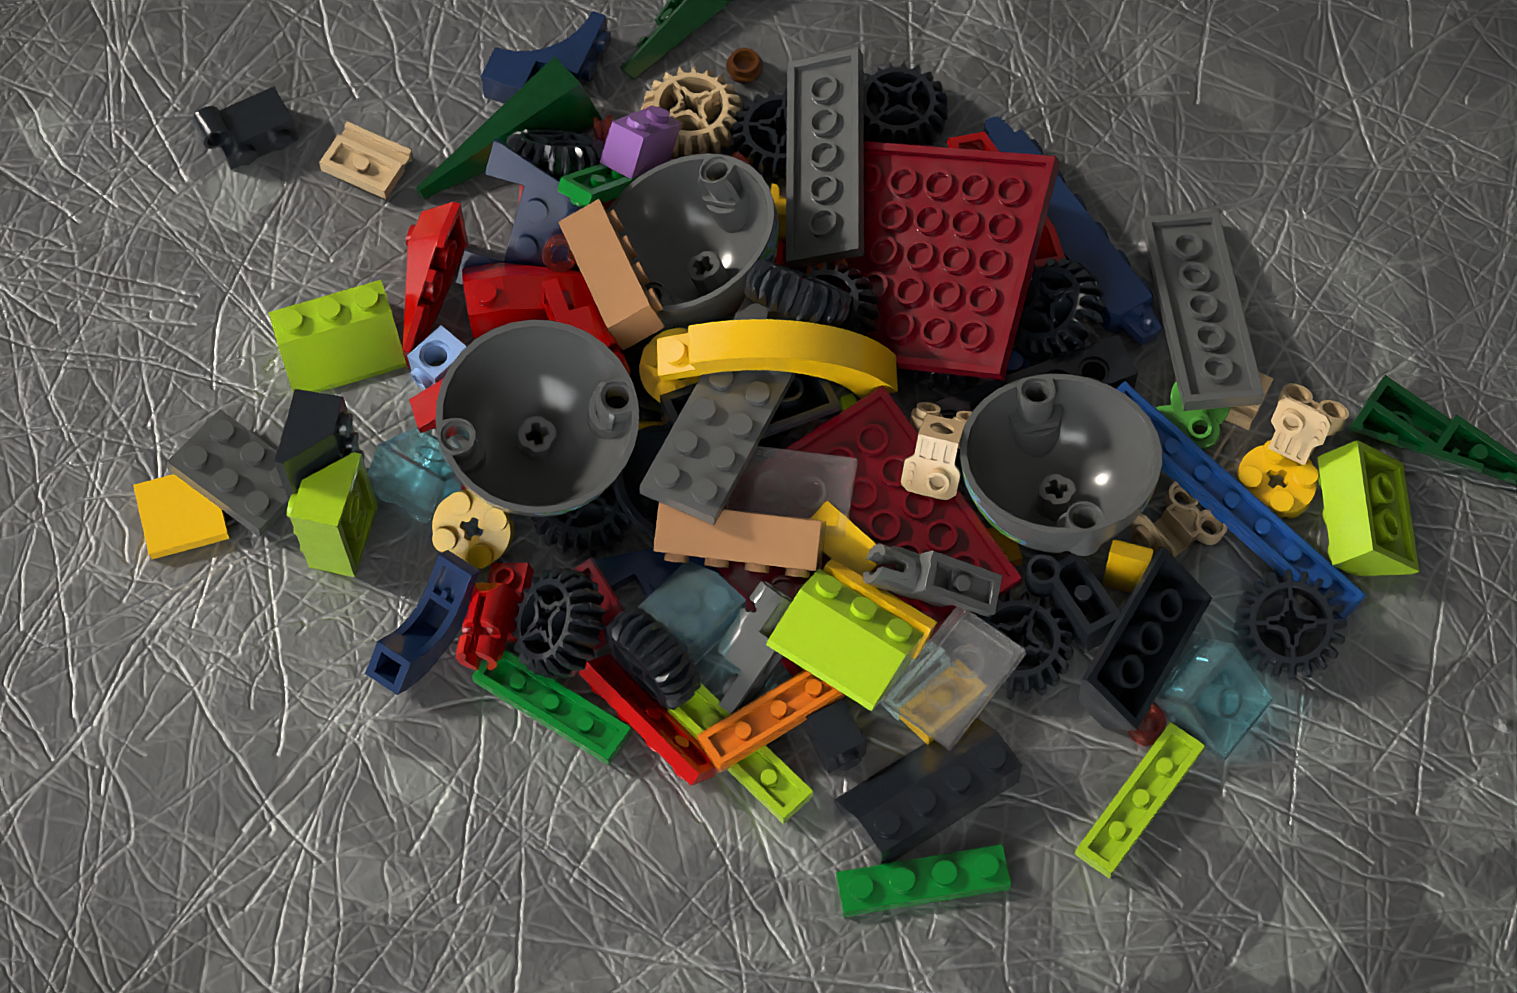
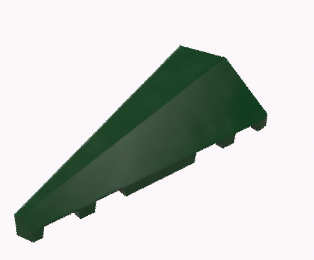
(674, 24)
(547, 101)
(1410, 423)

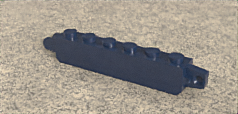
(1087, 242)

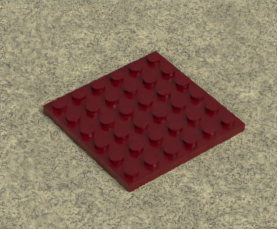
(951, 251)
(883, 509)

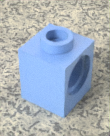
(436, 347)

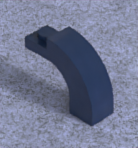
(429, 630)

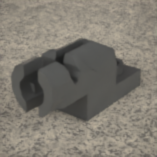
(934, 579)
(747, 649)

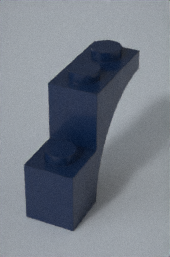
(511, 70)

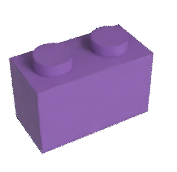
(640, 141)

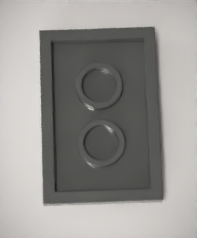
(233, 472)

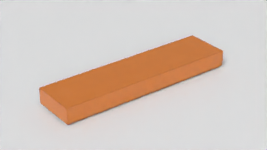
(766, 719)

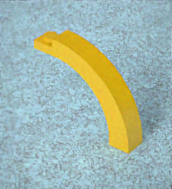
(779, 346)

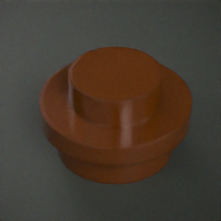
(744, 66)

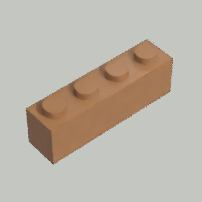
(611, 274)
(742, 537)

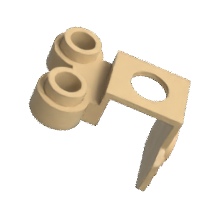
(1304, 422)
(933, 465)
(1177, 525)

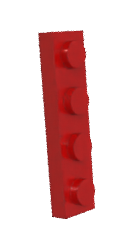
(649, 719)

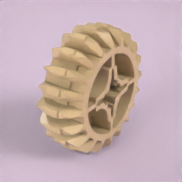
(696, 101)

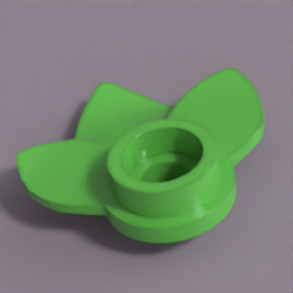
(1189, 419)

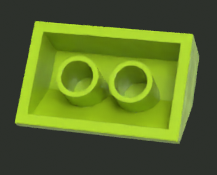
(338, 338)
(1367, 512)
(334, 515)
(845, 639)

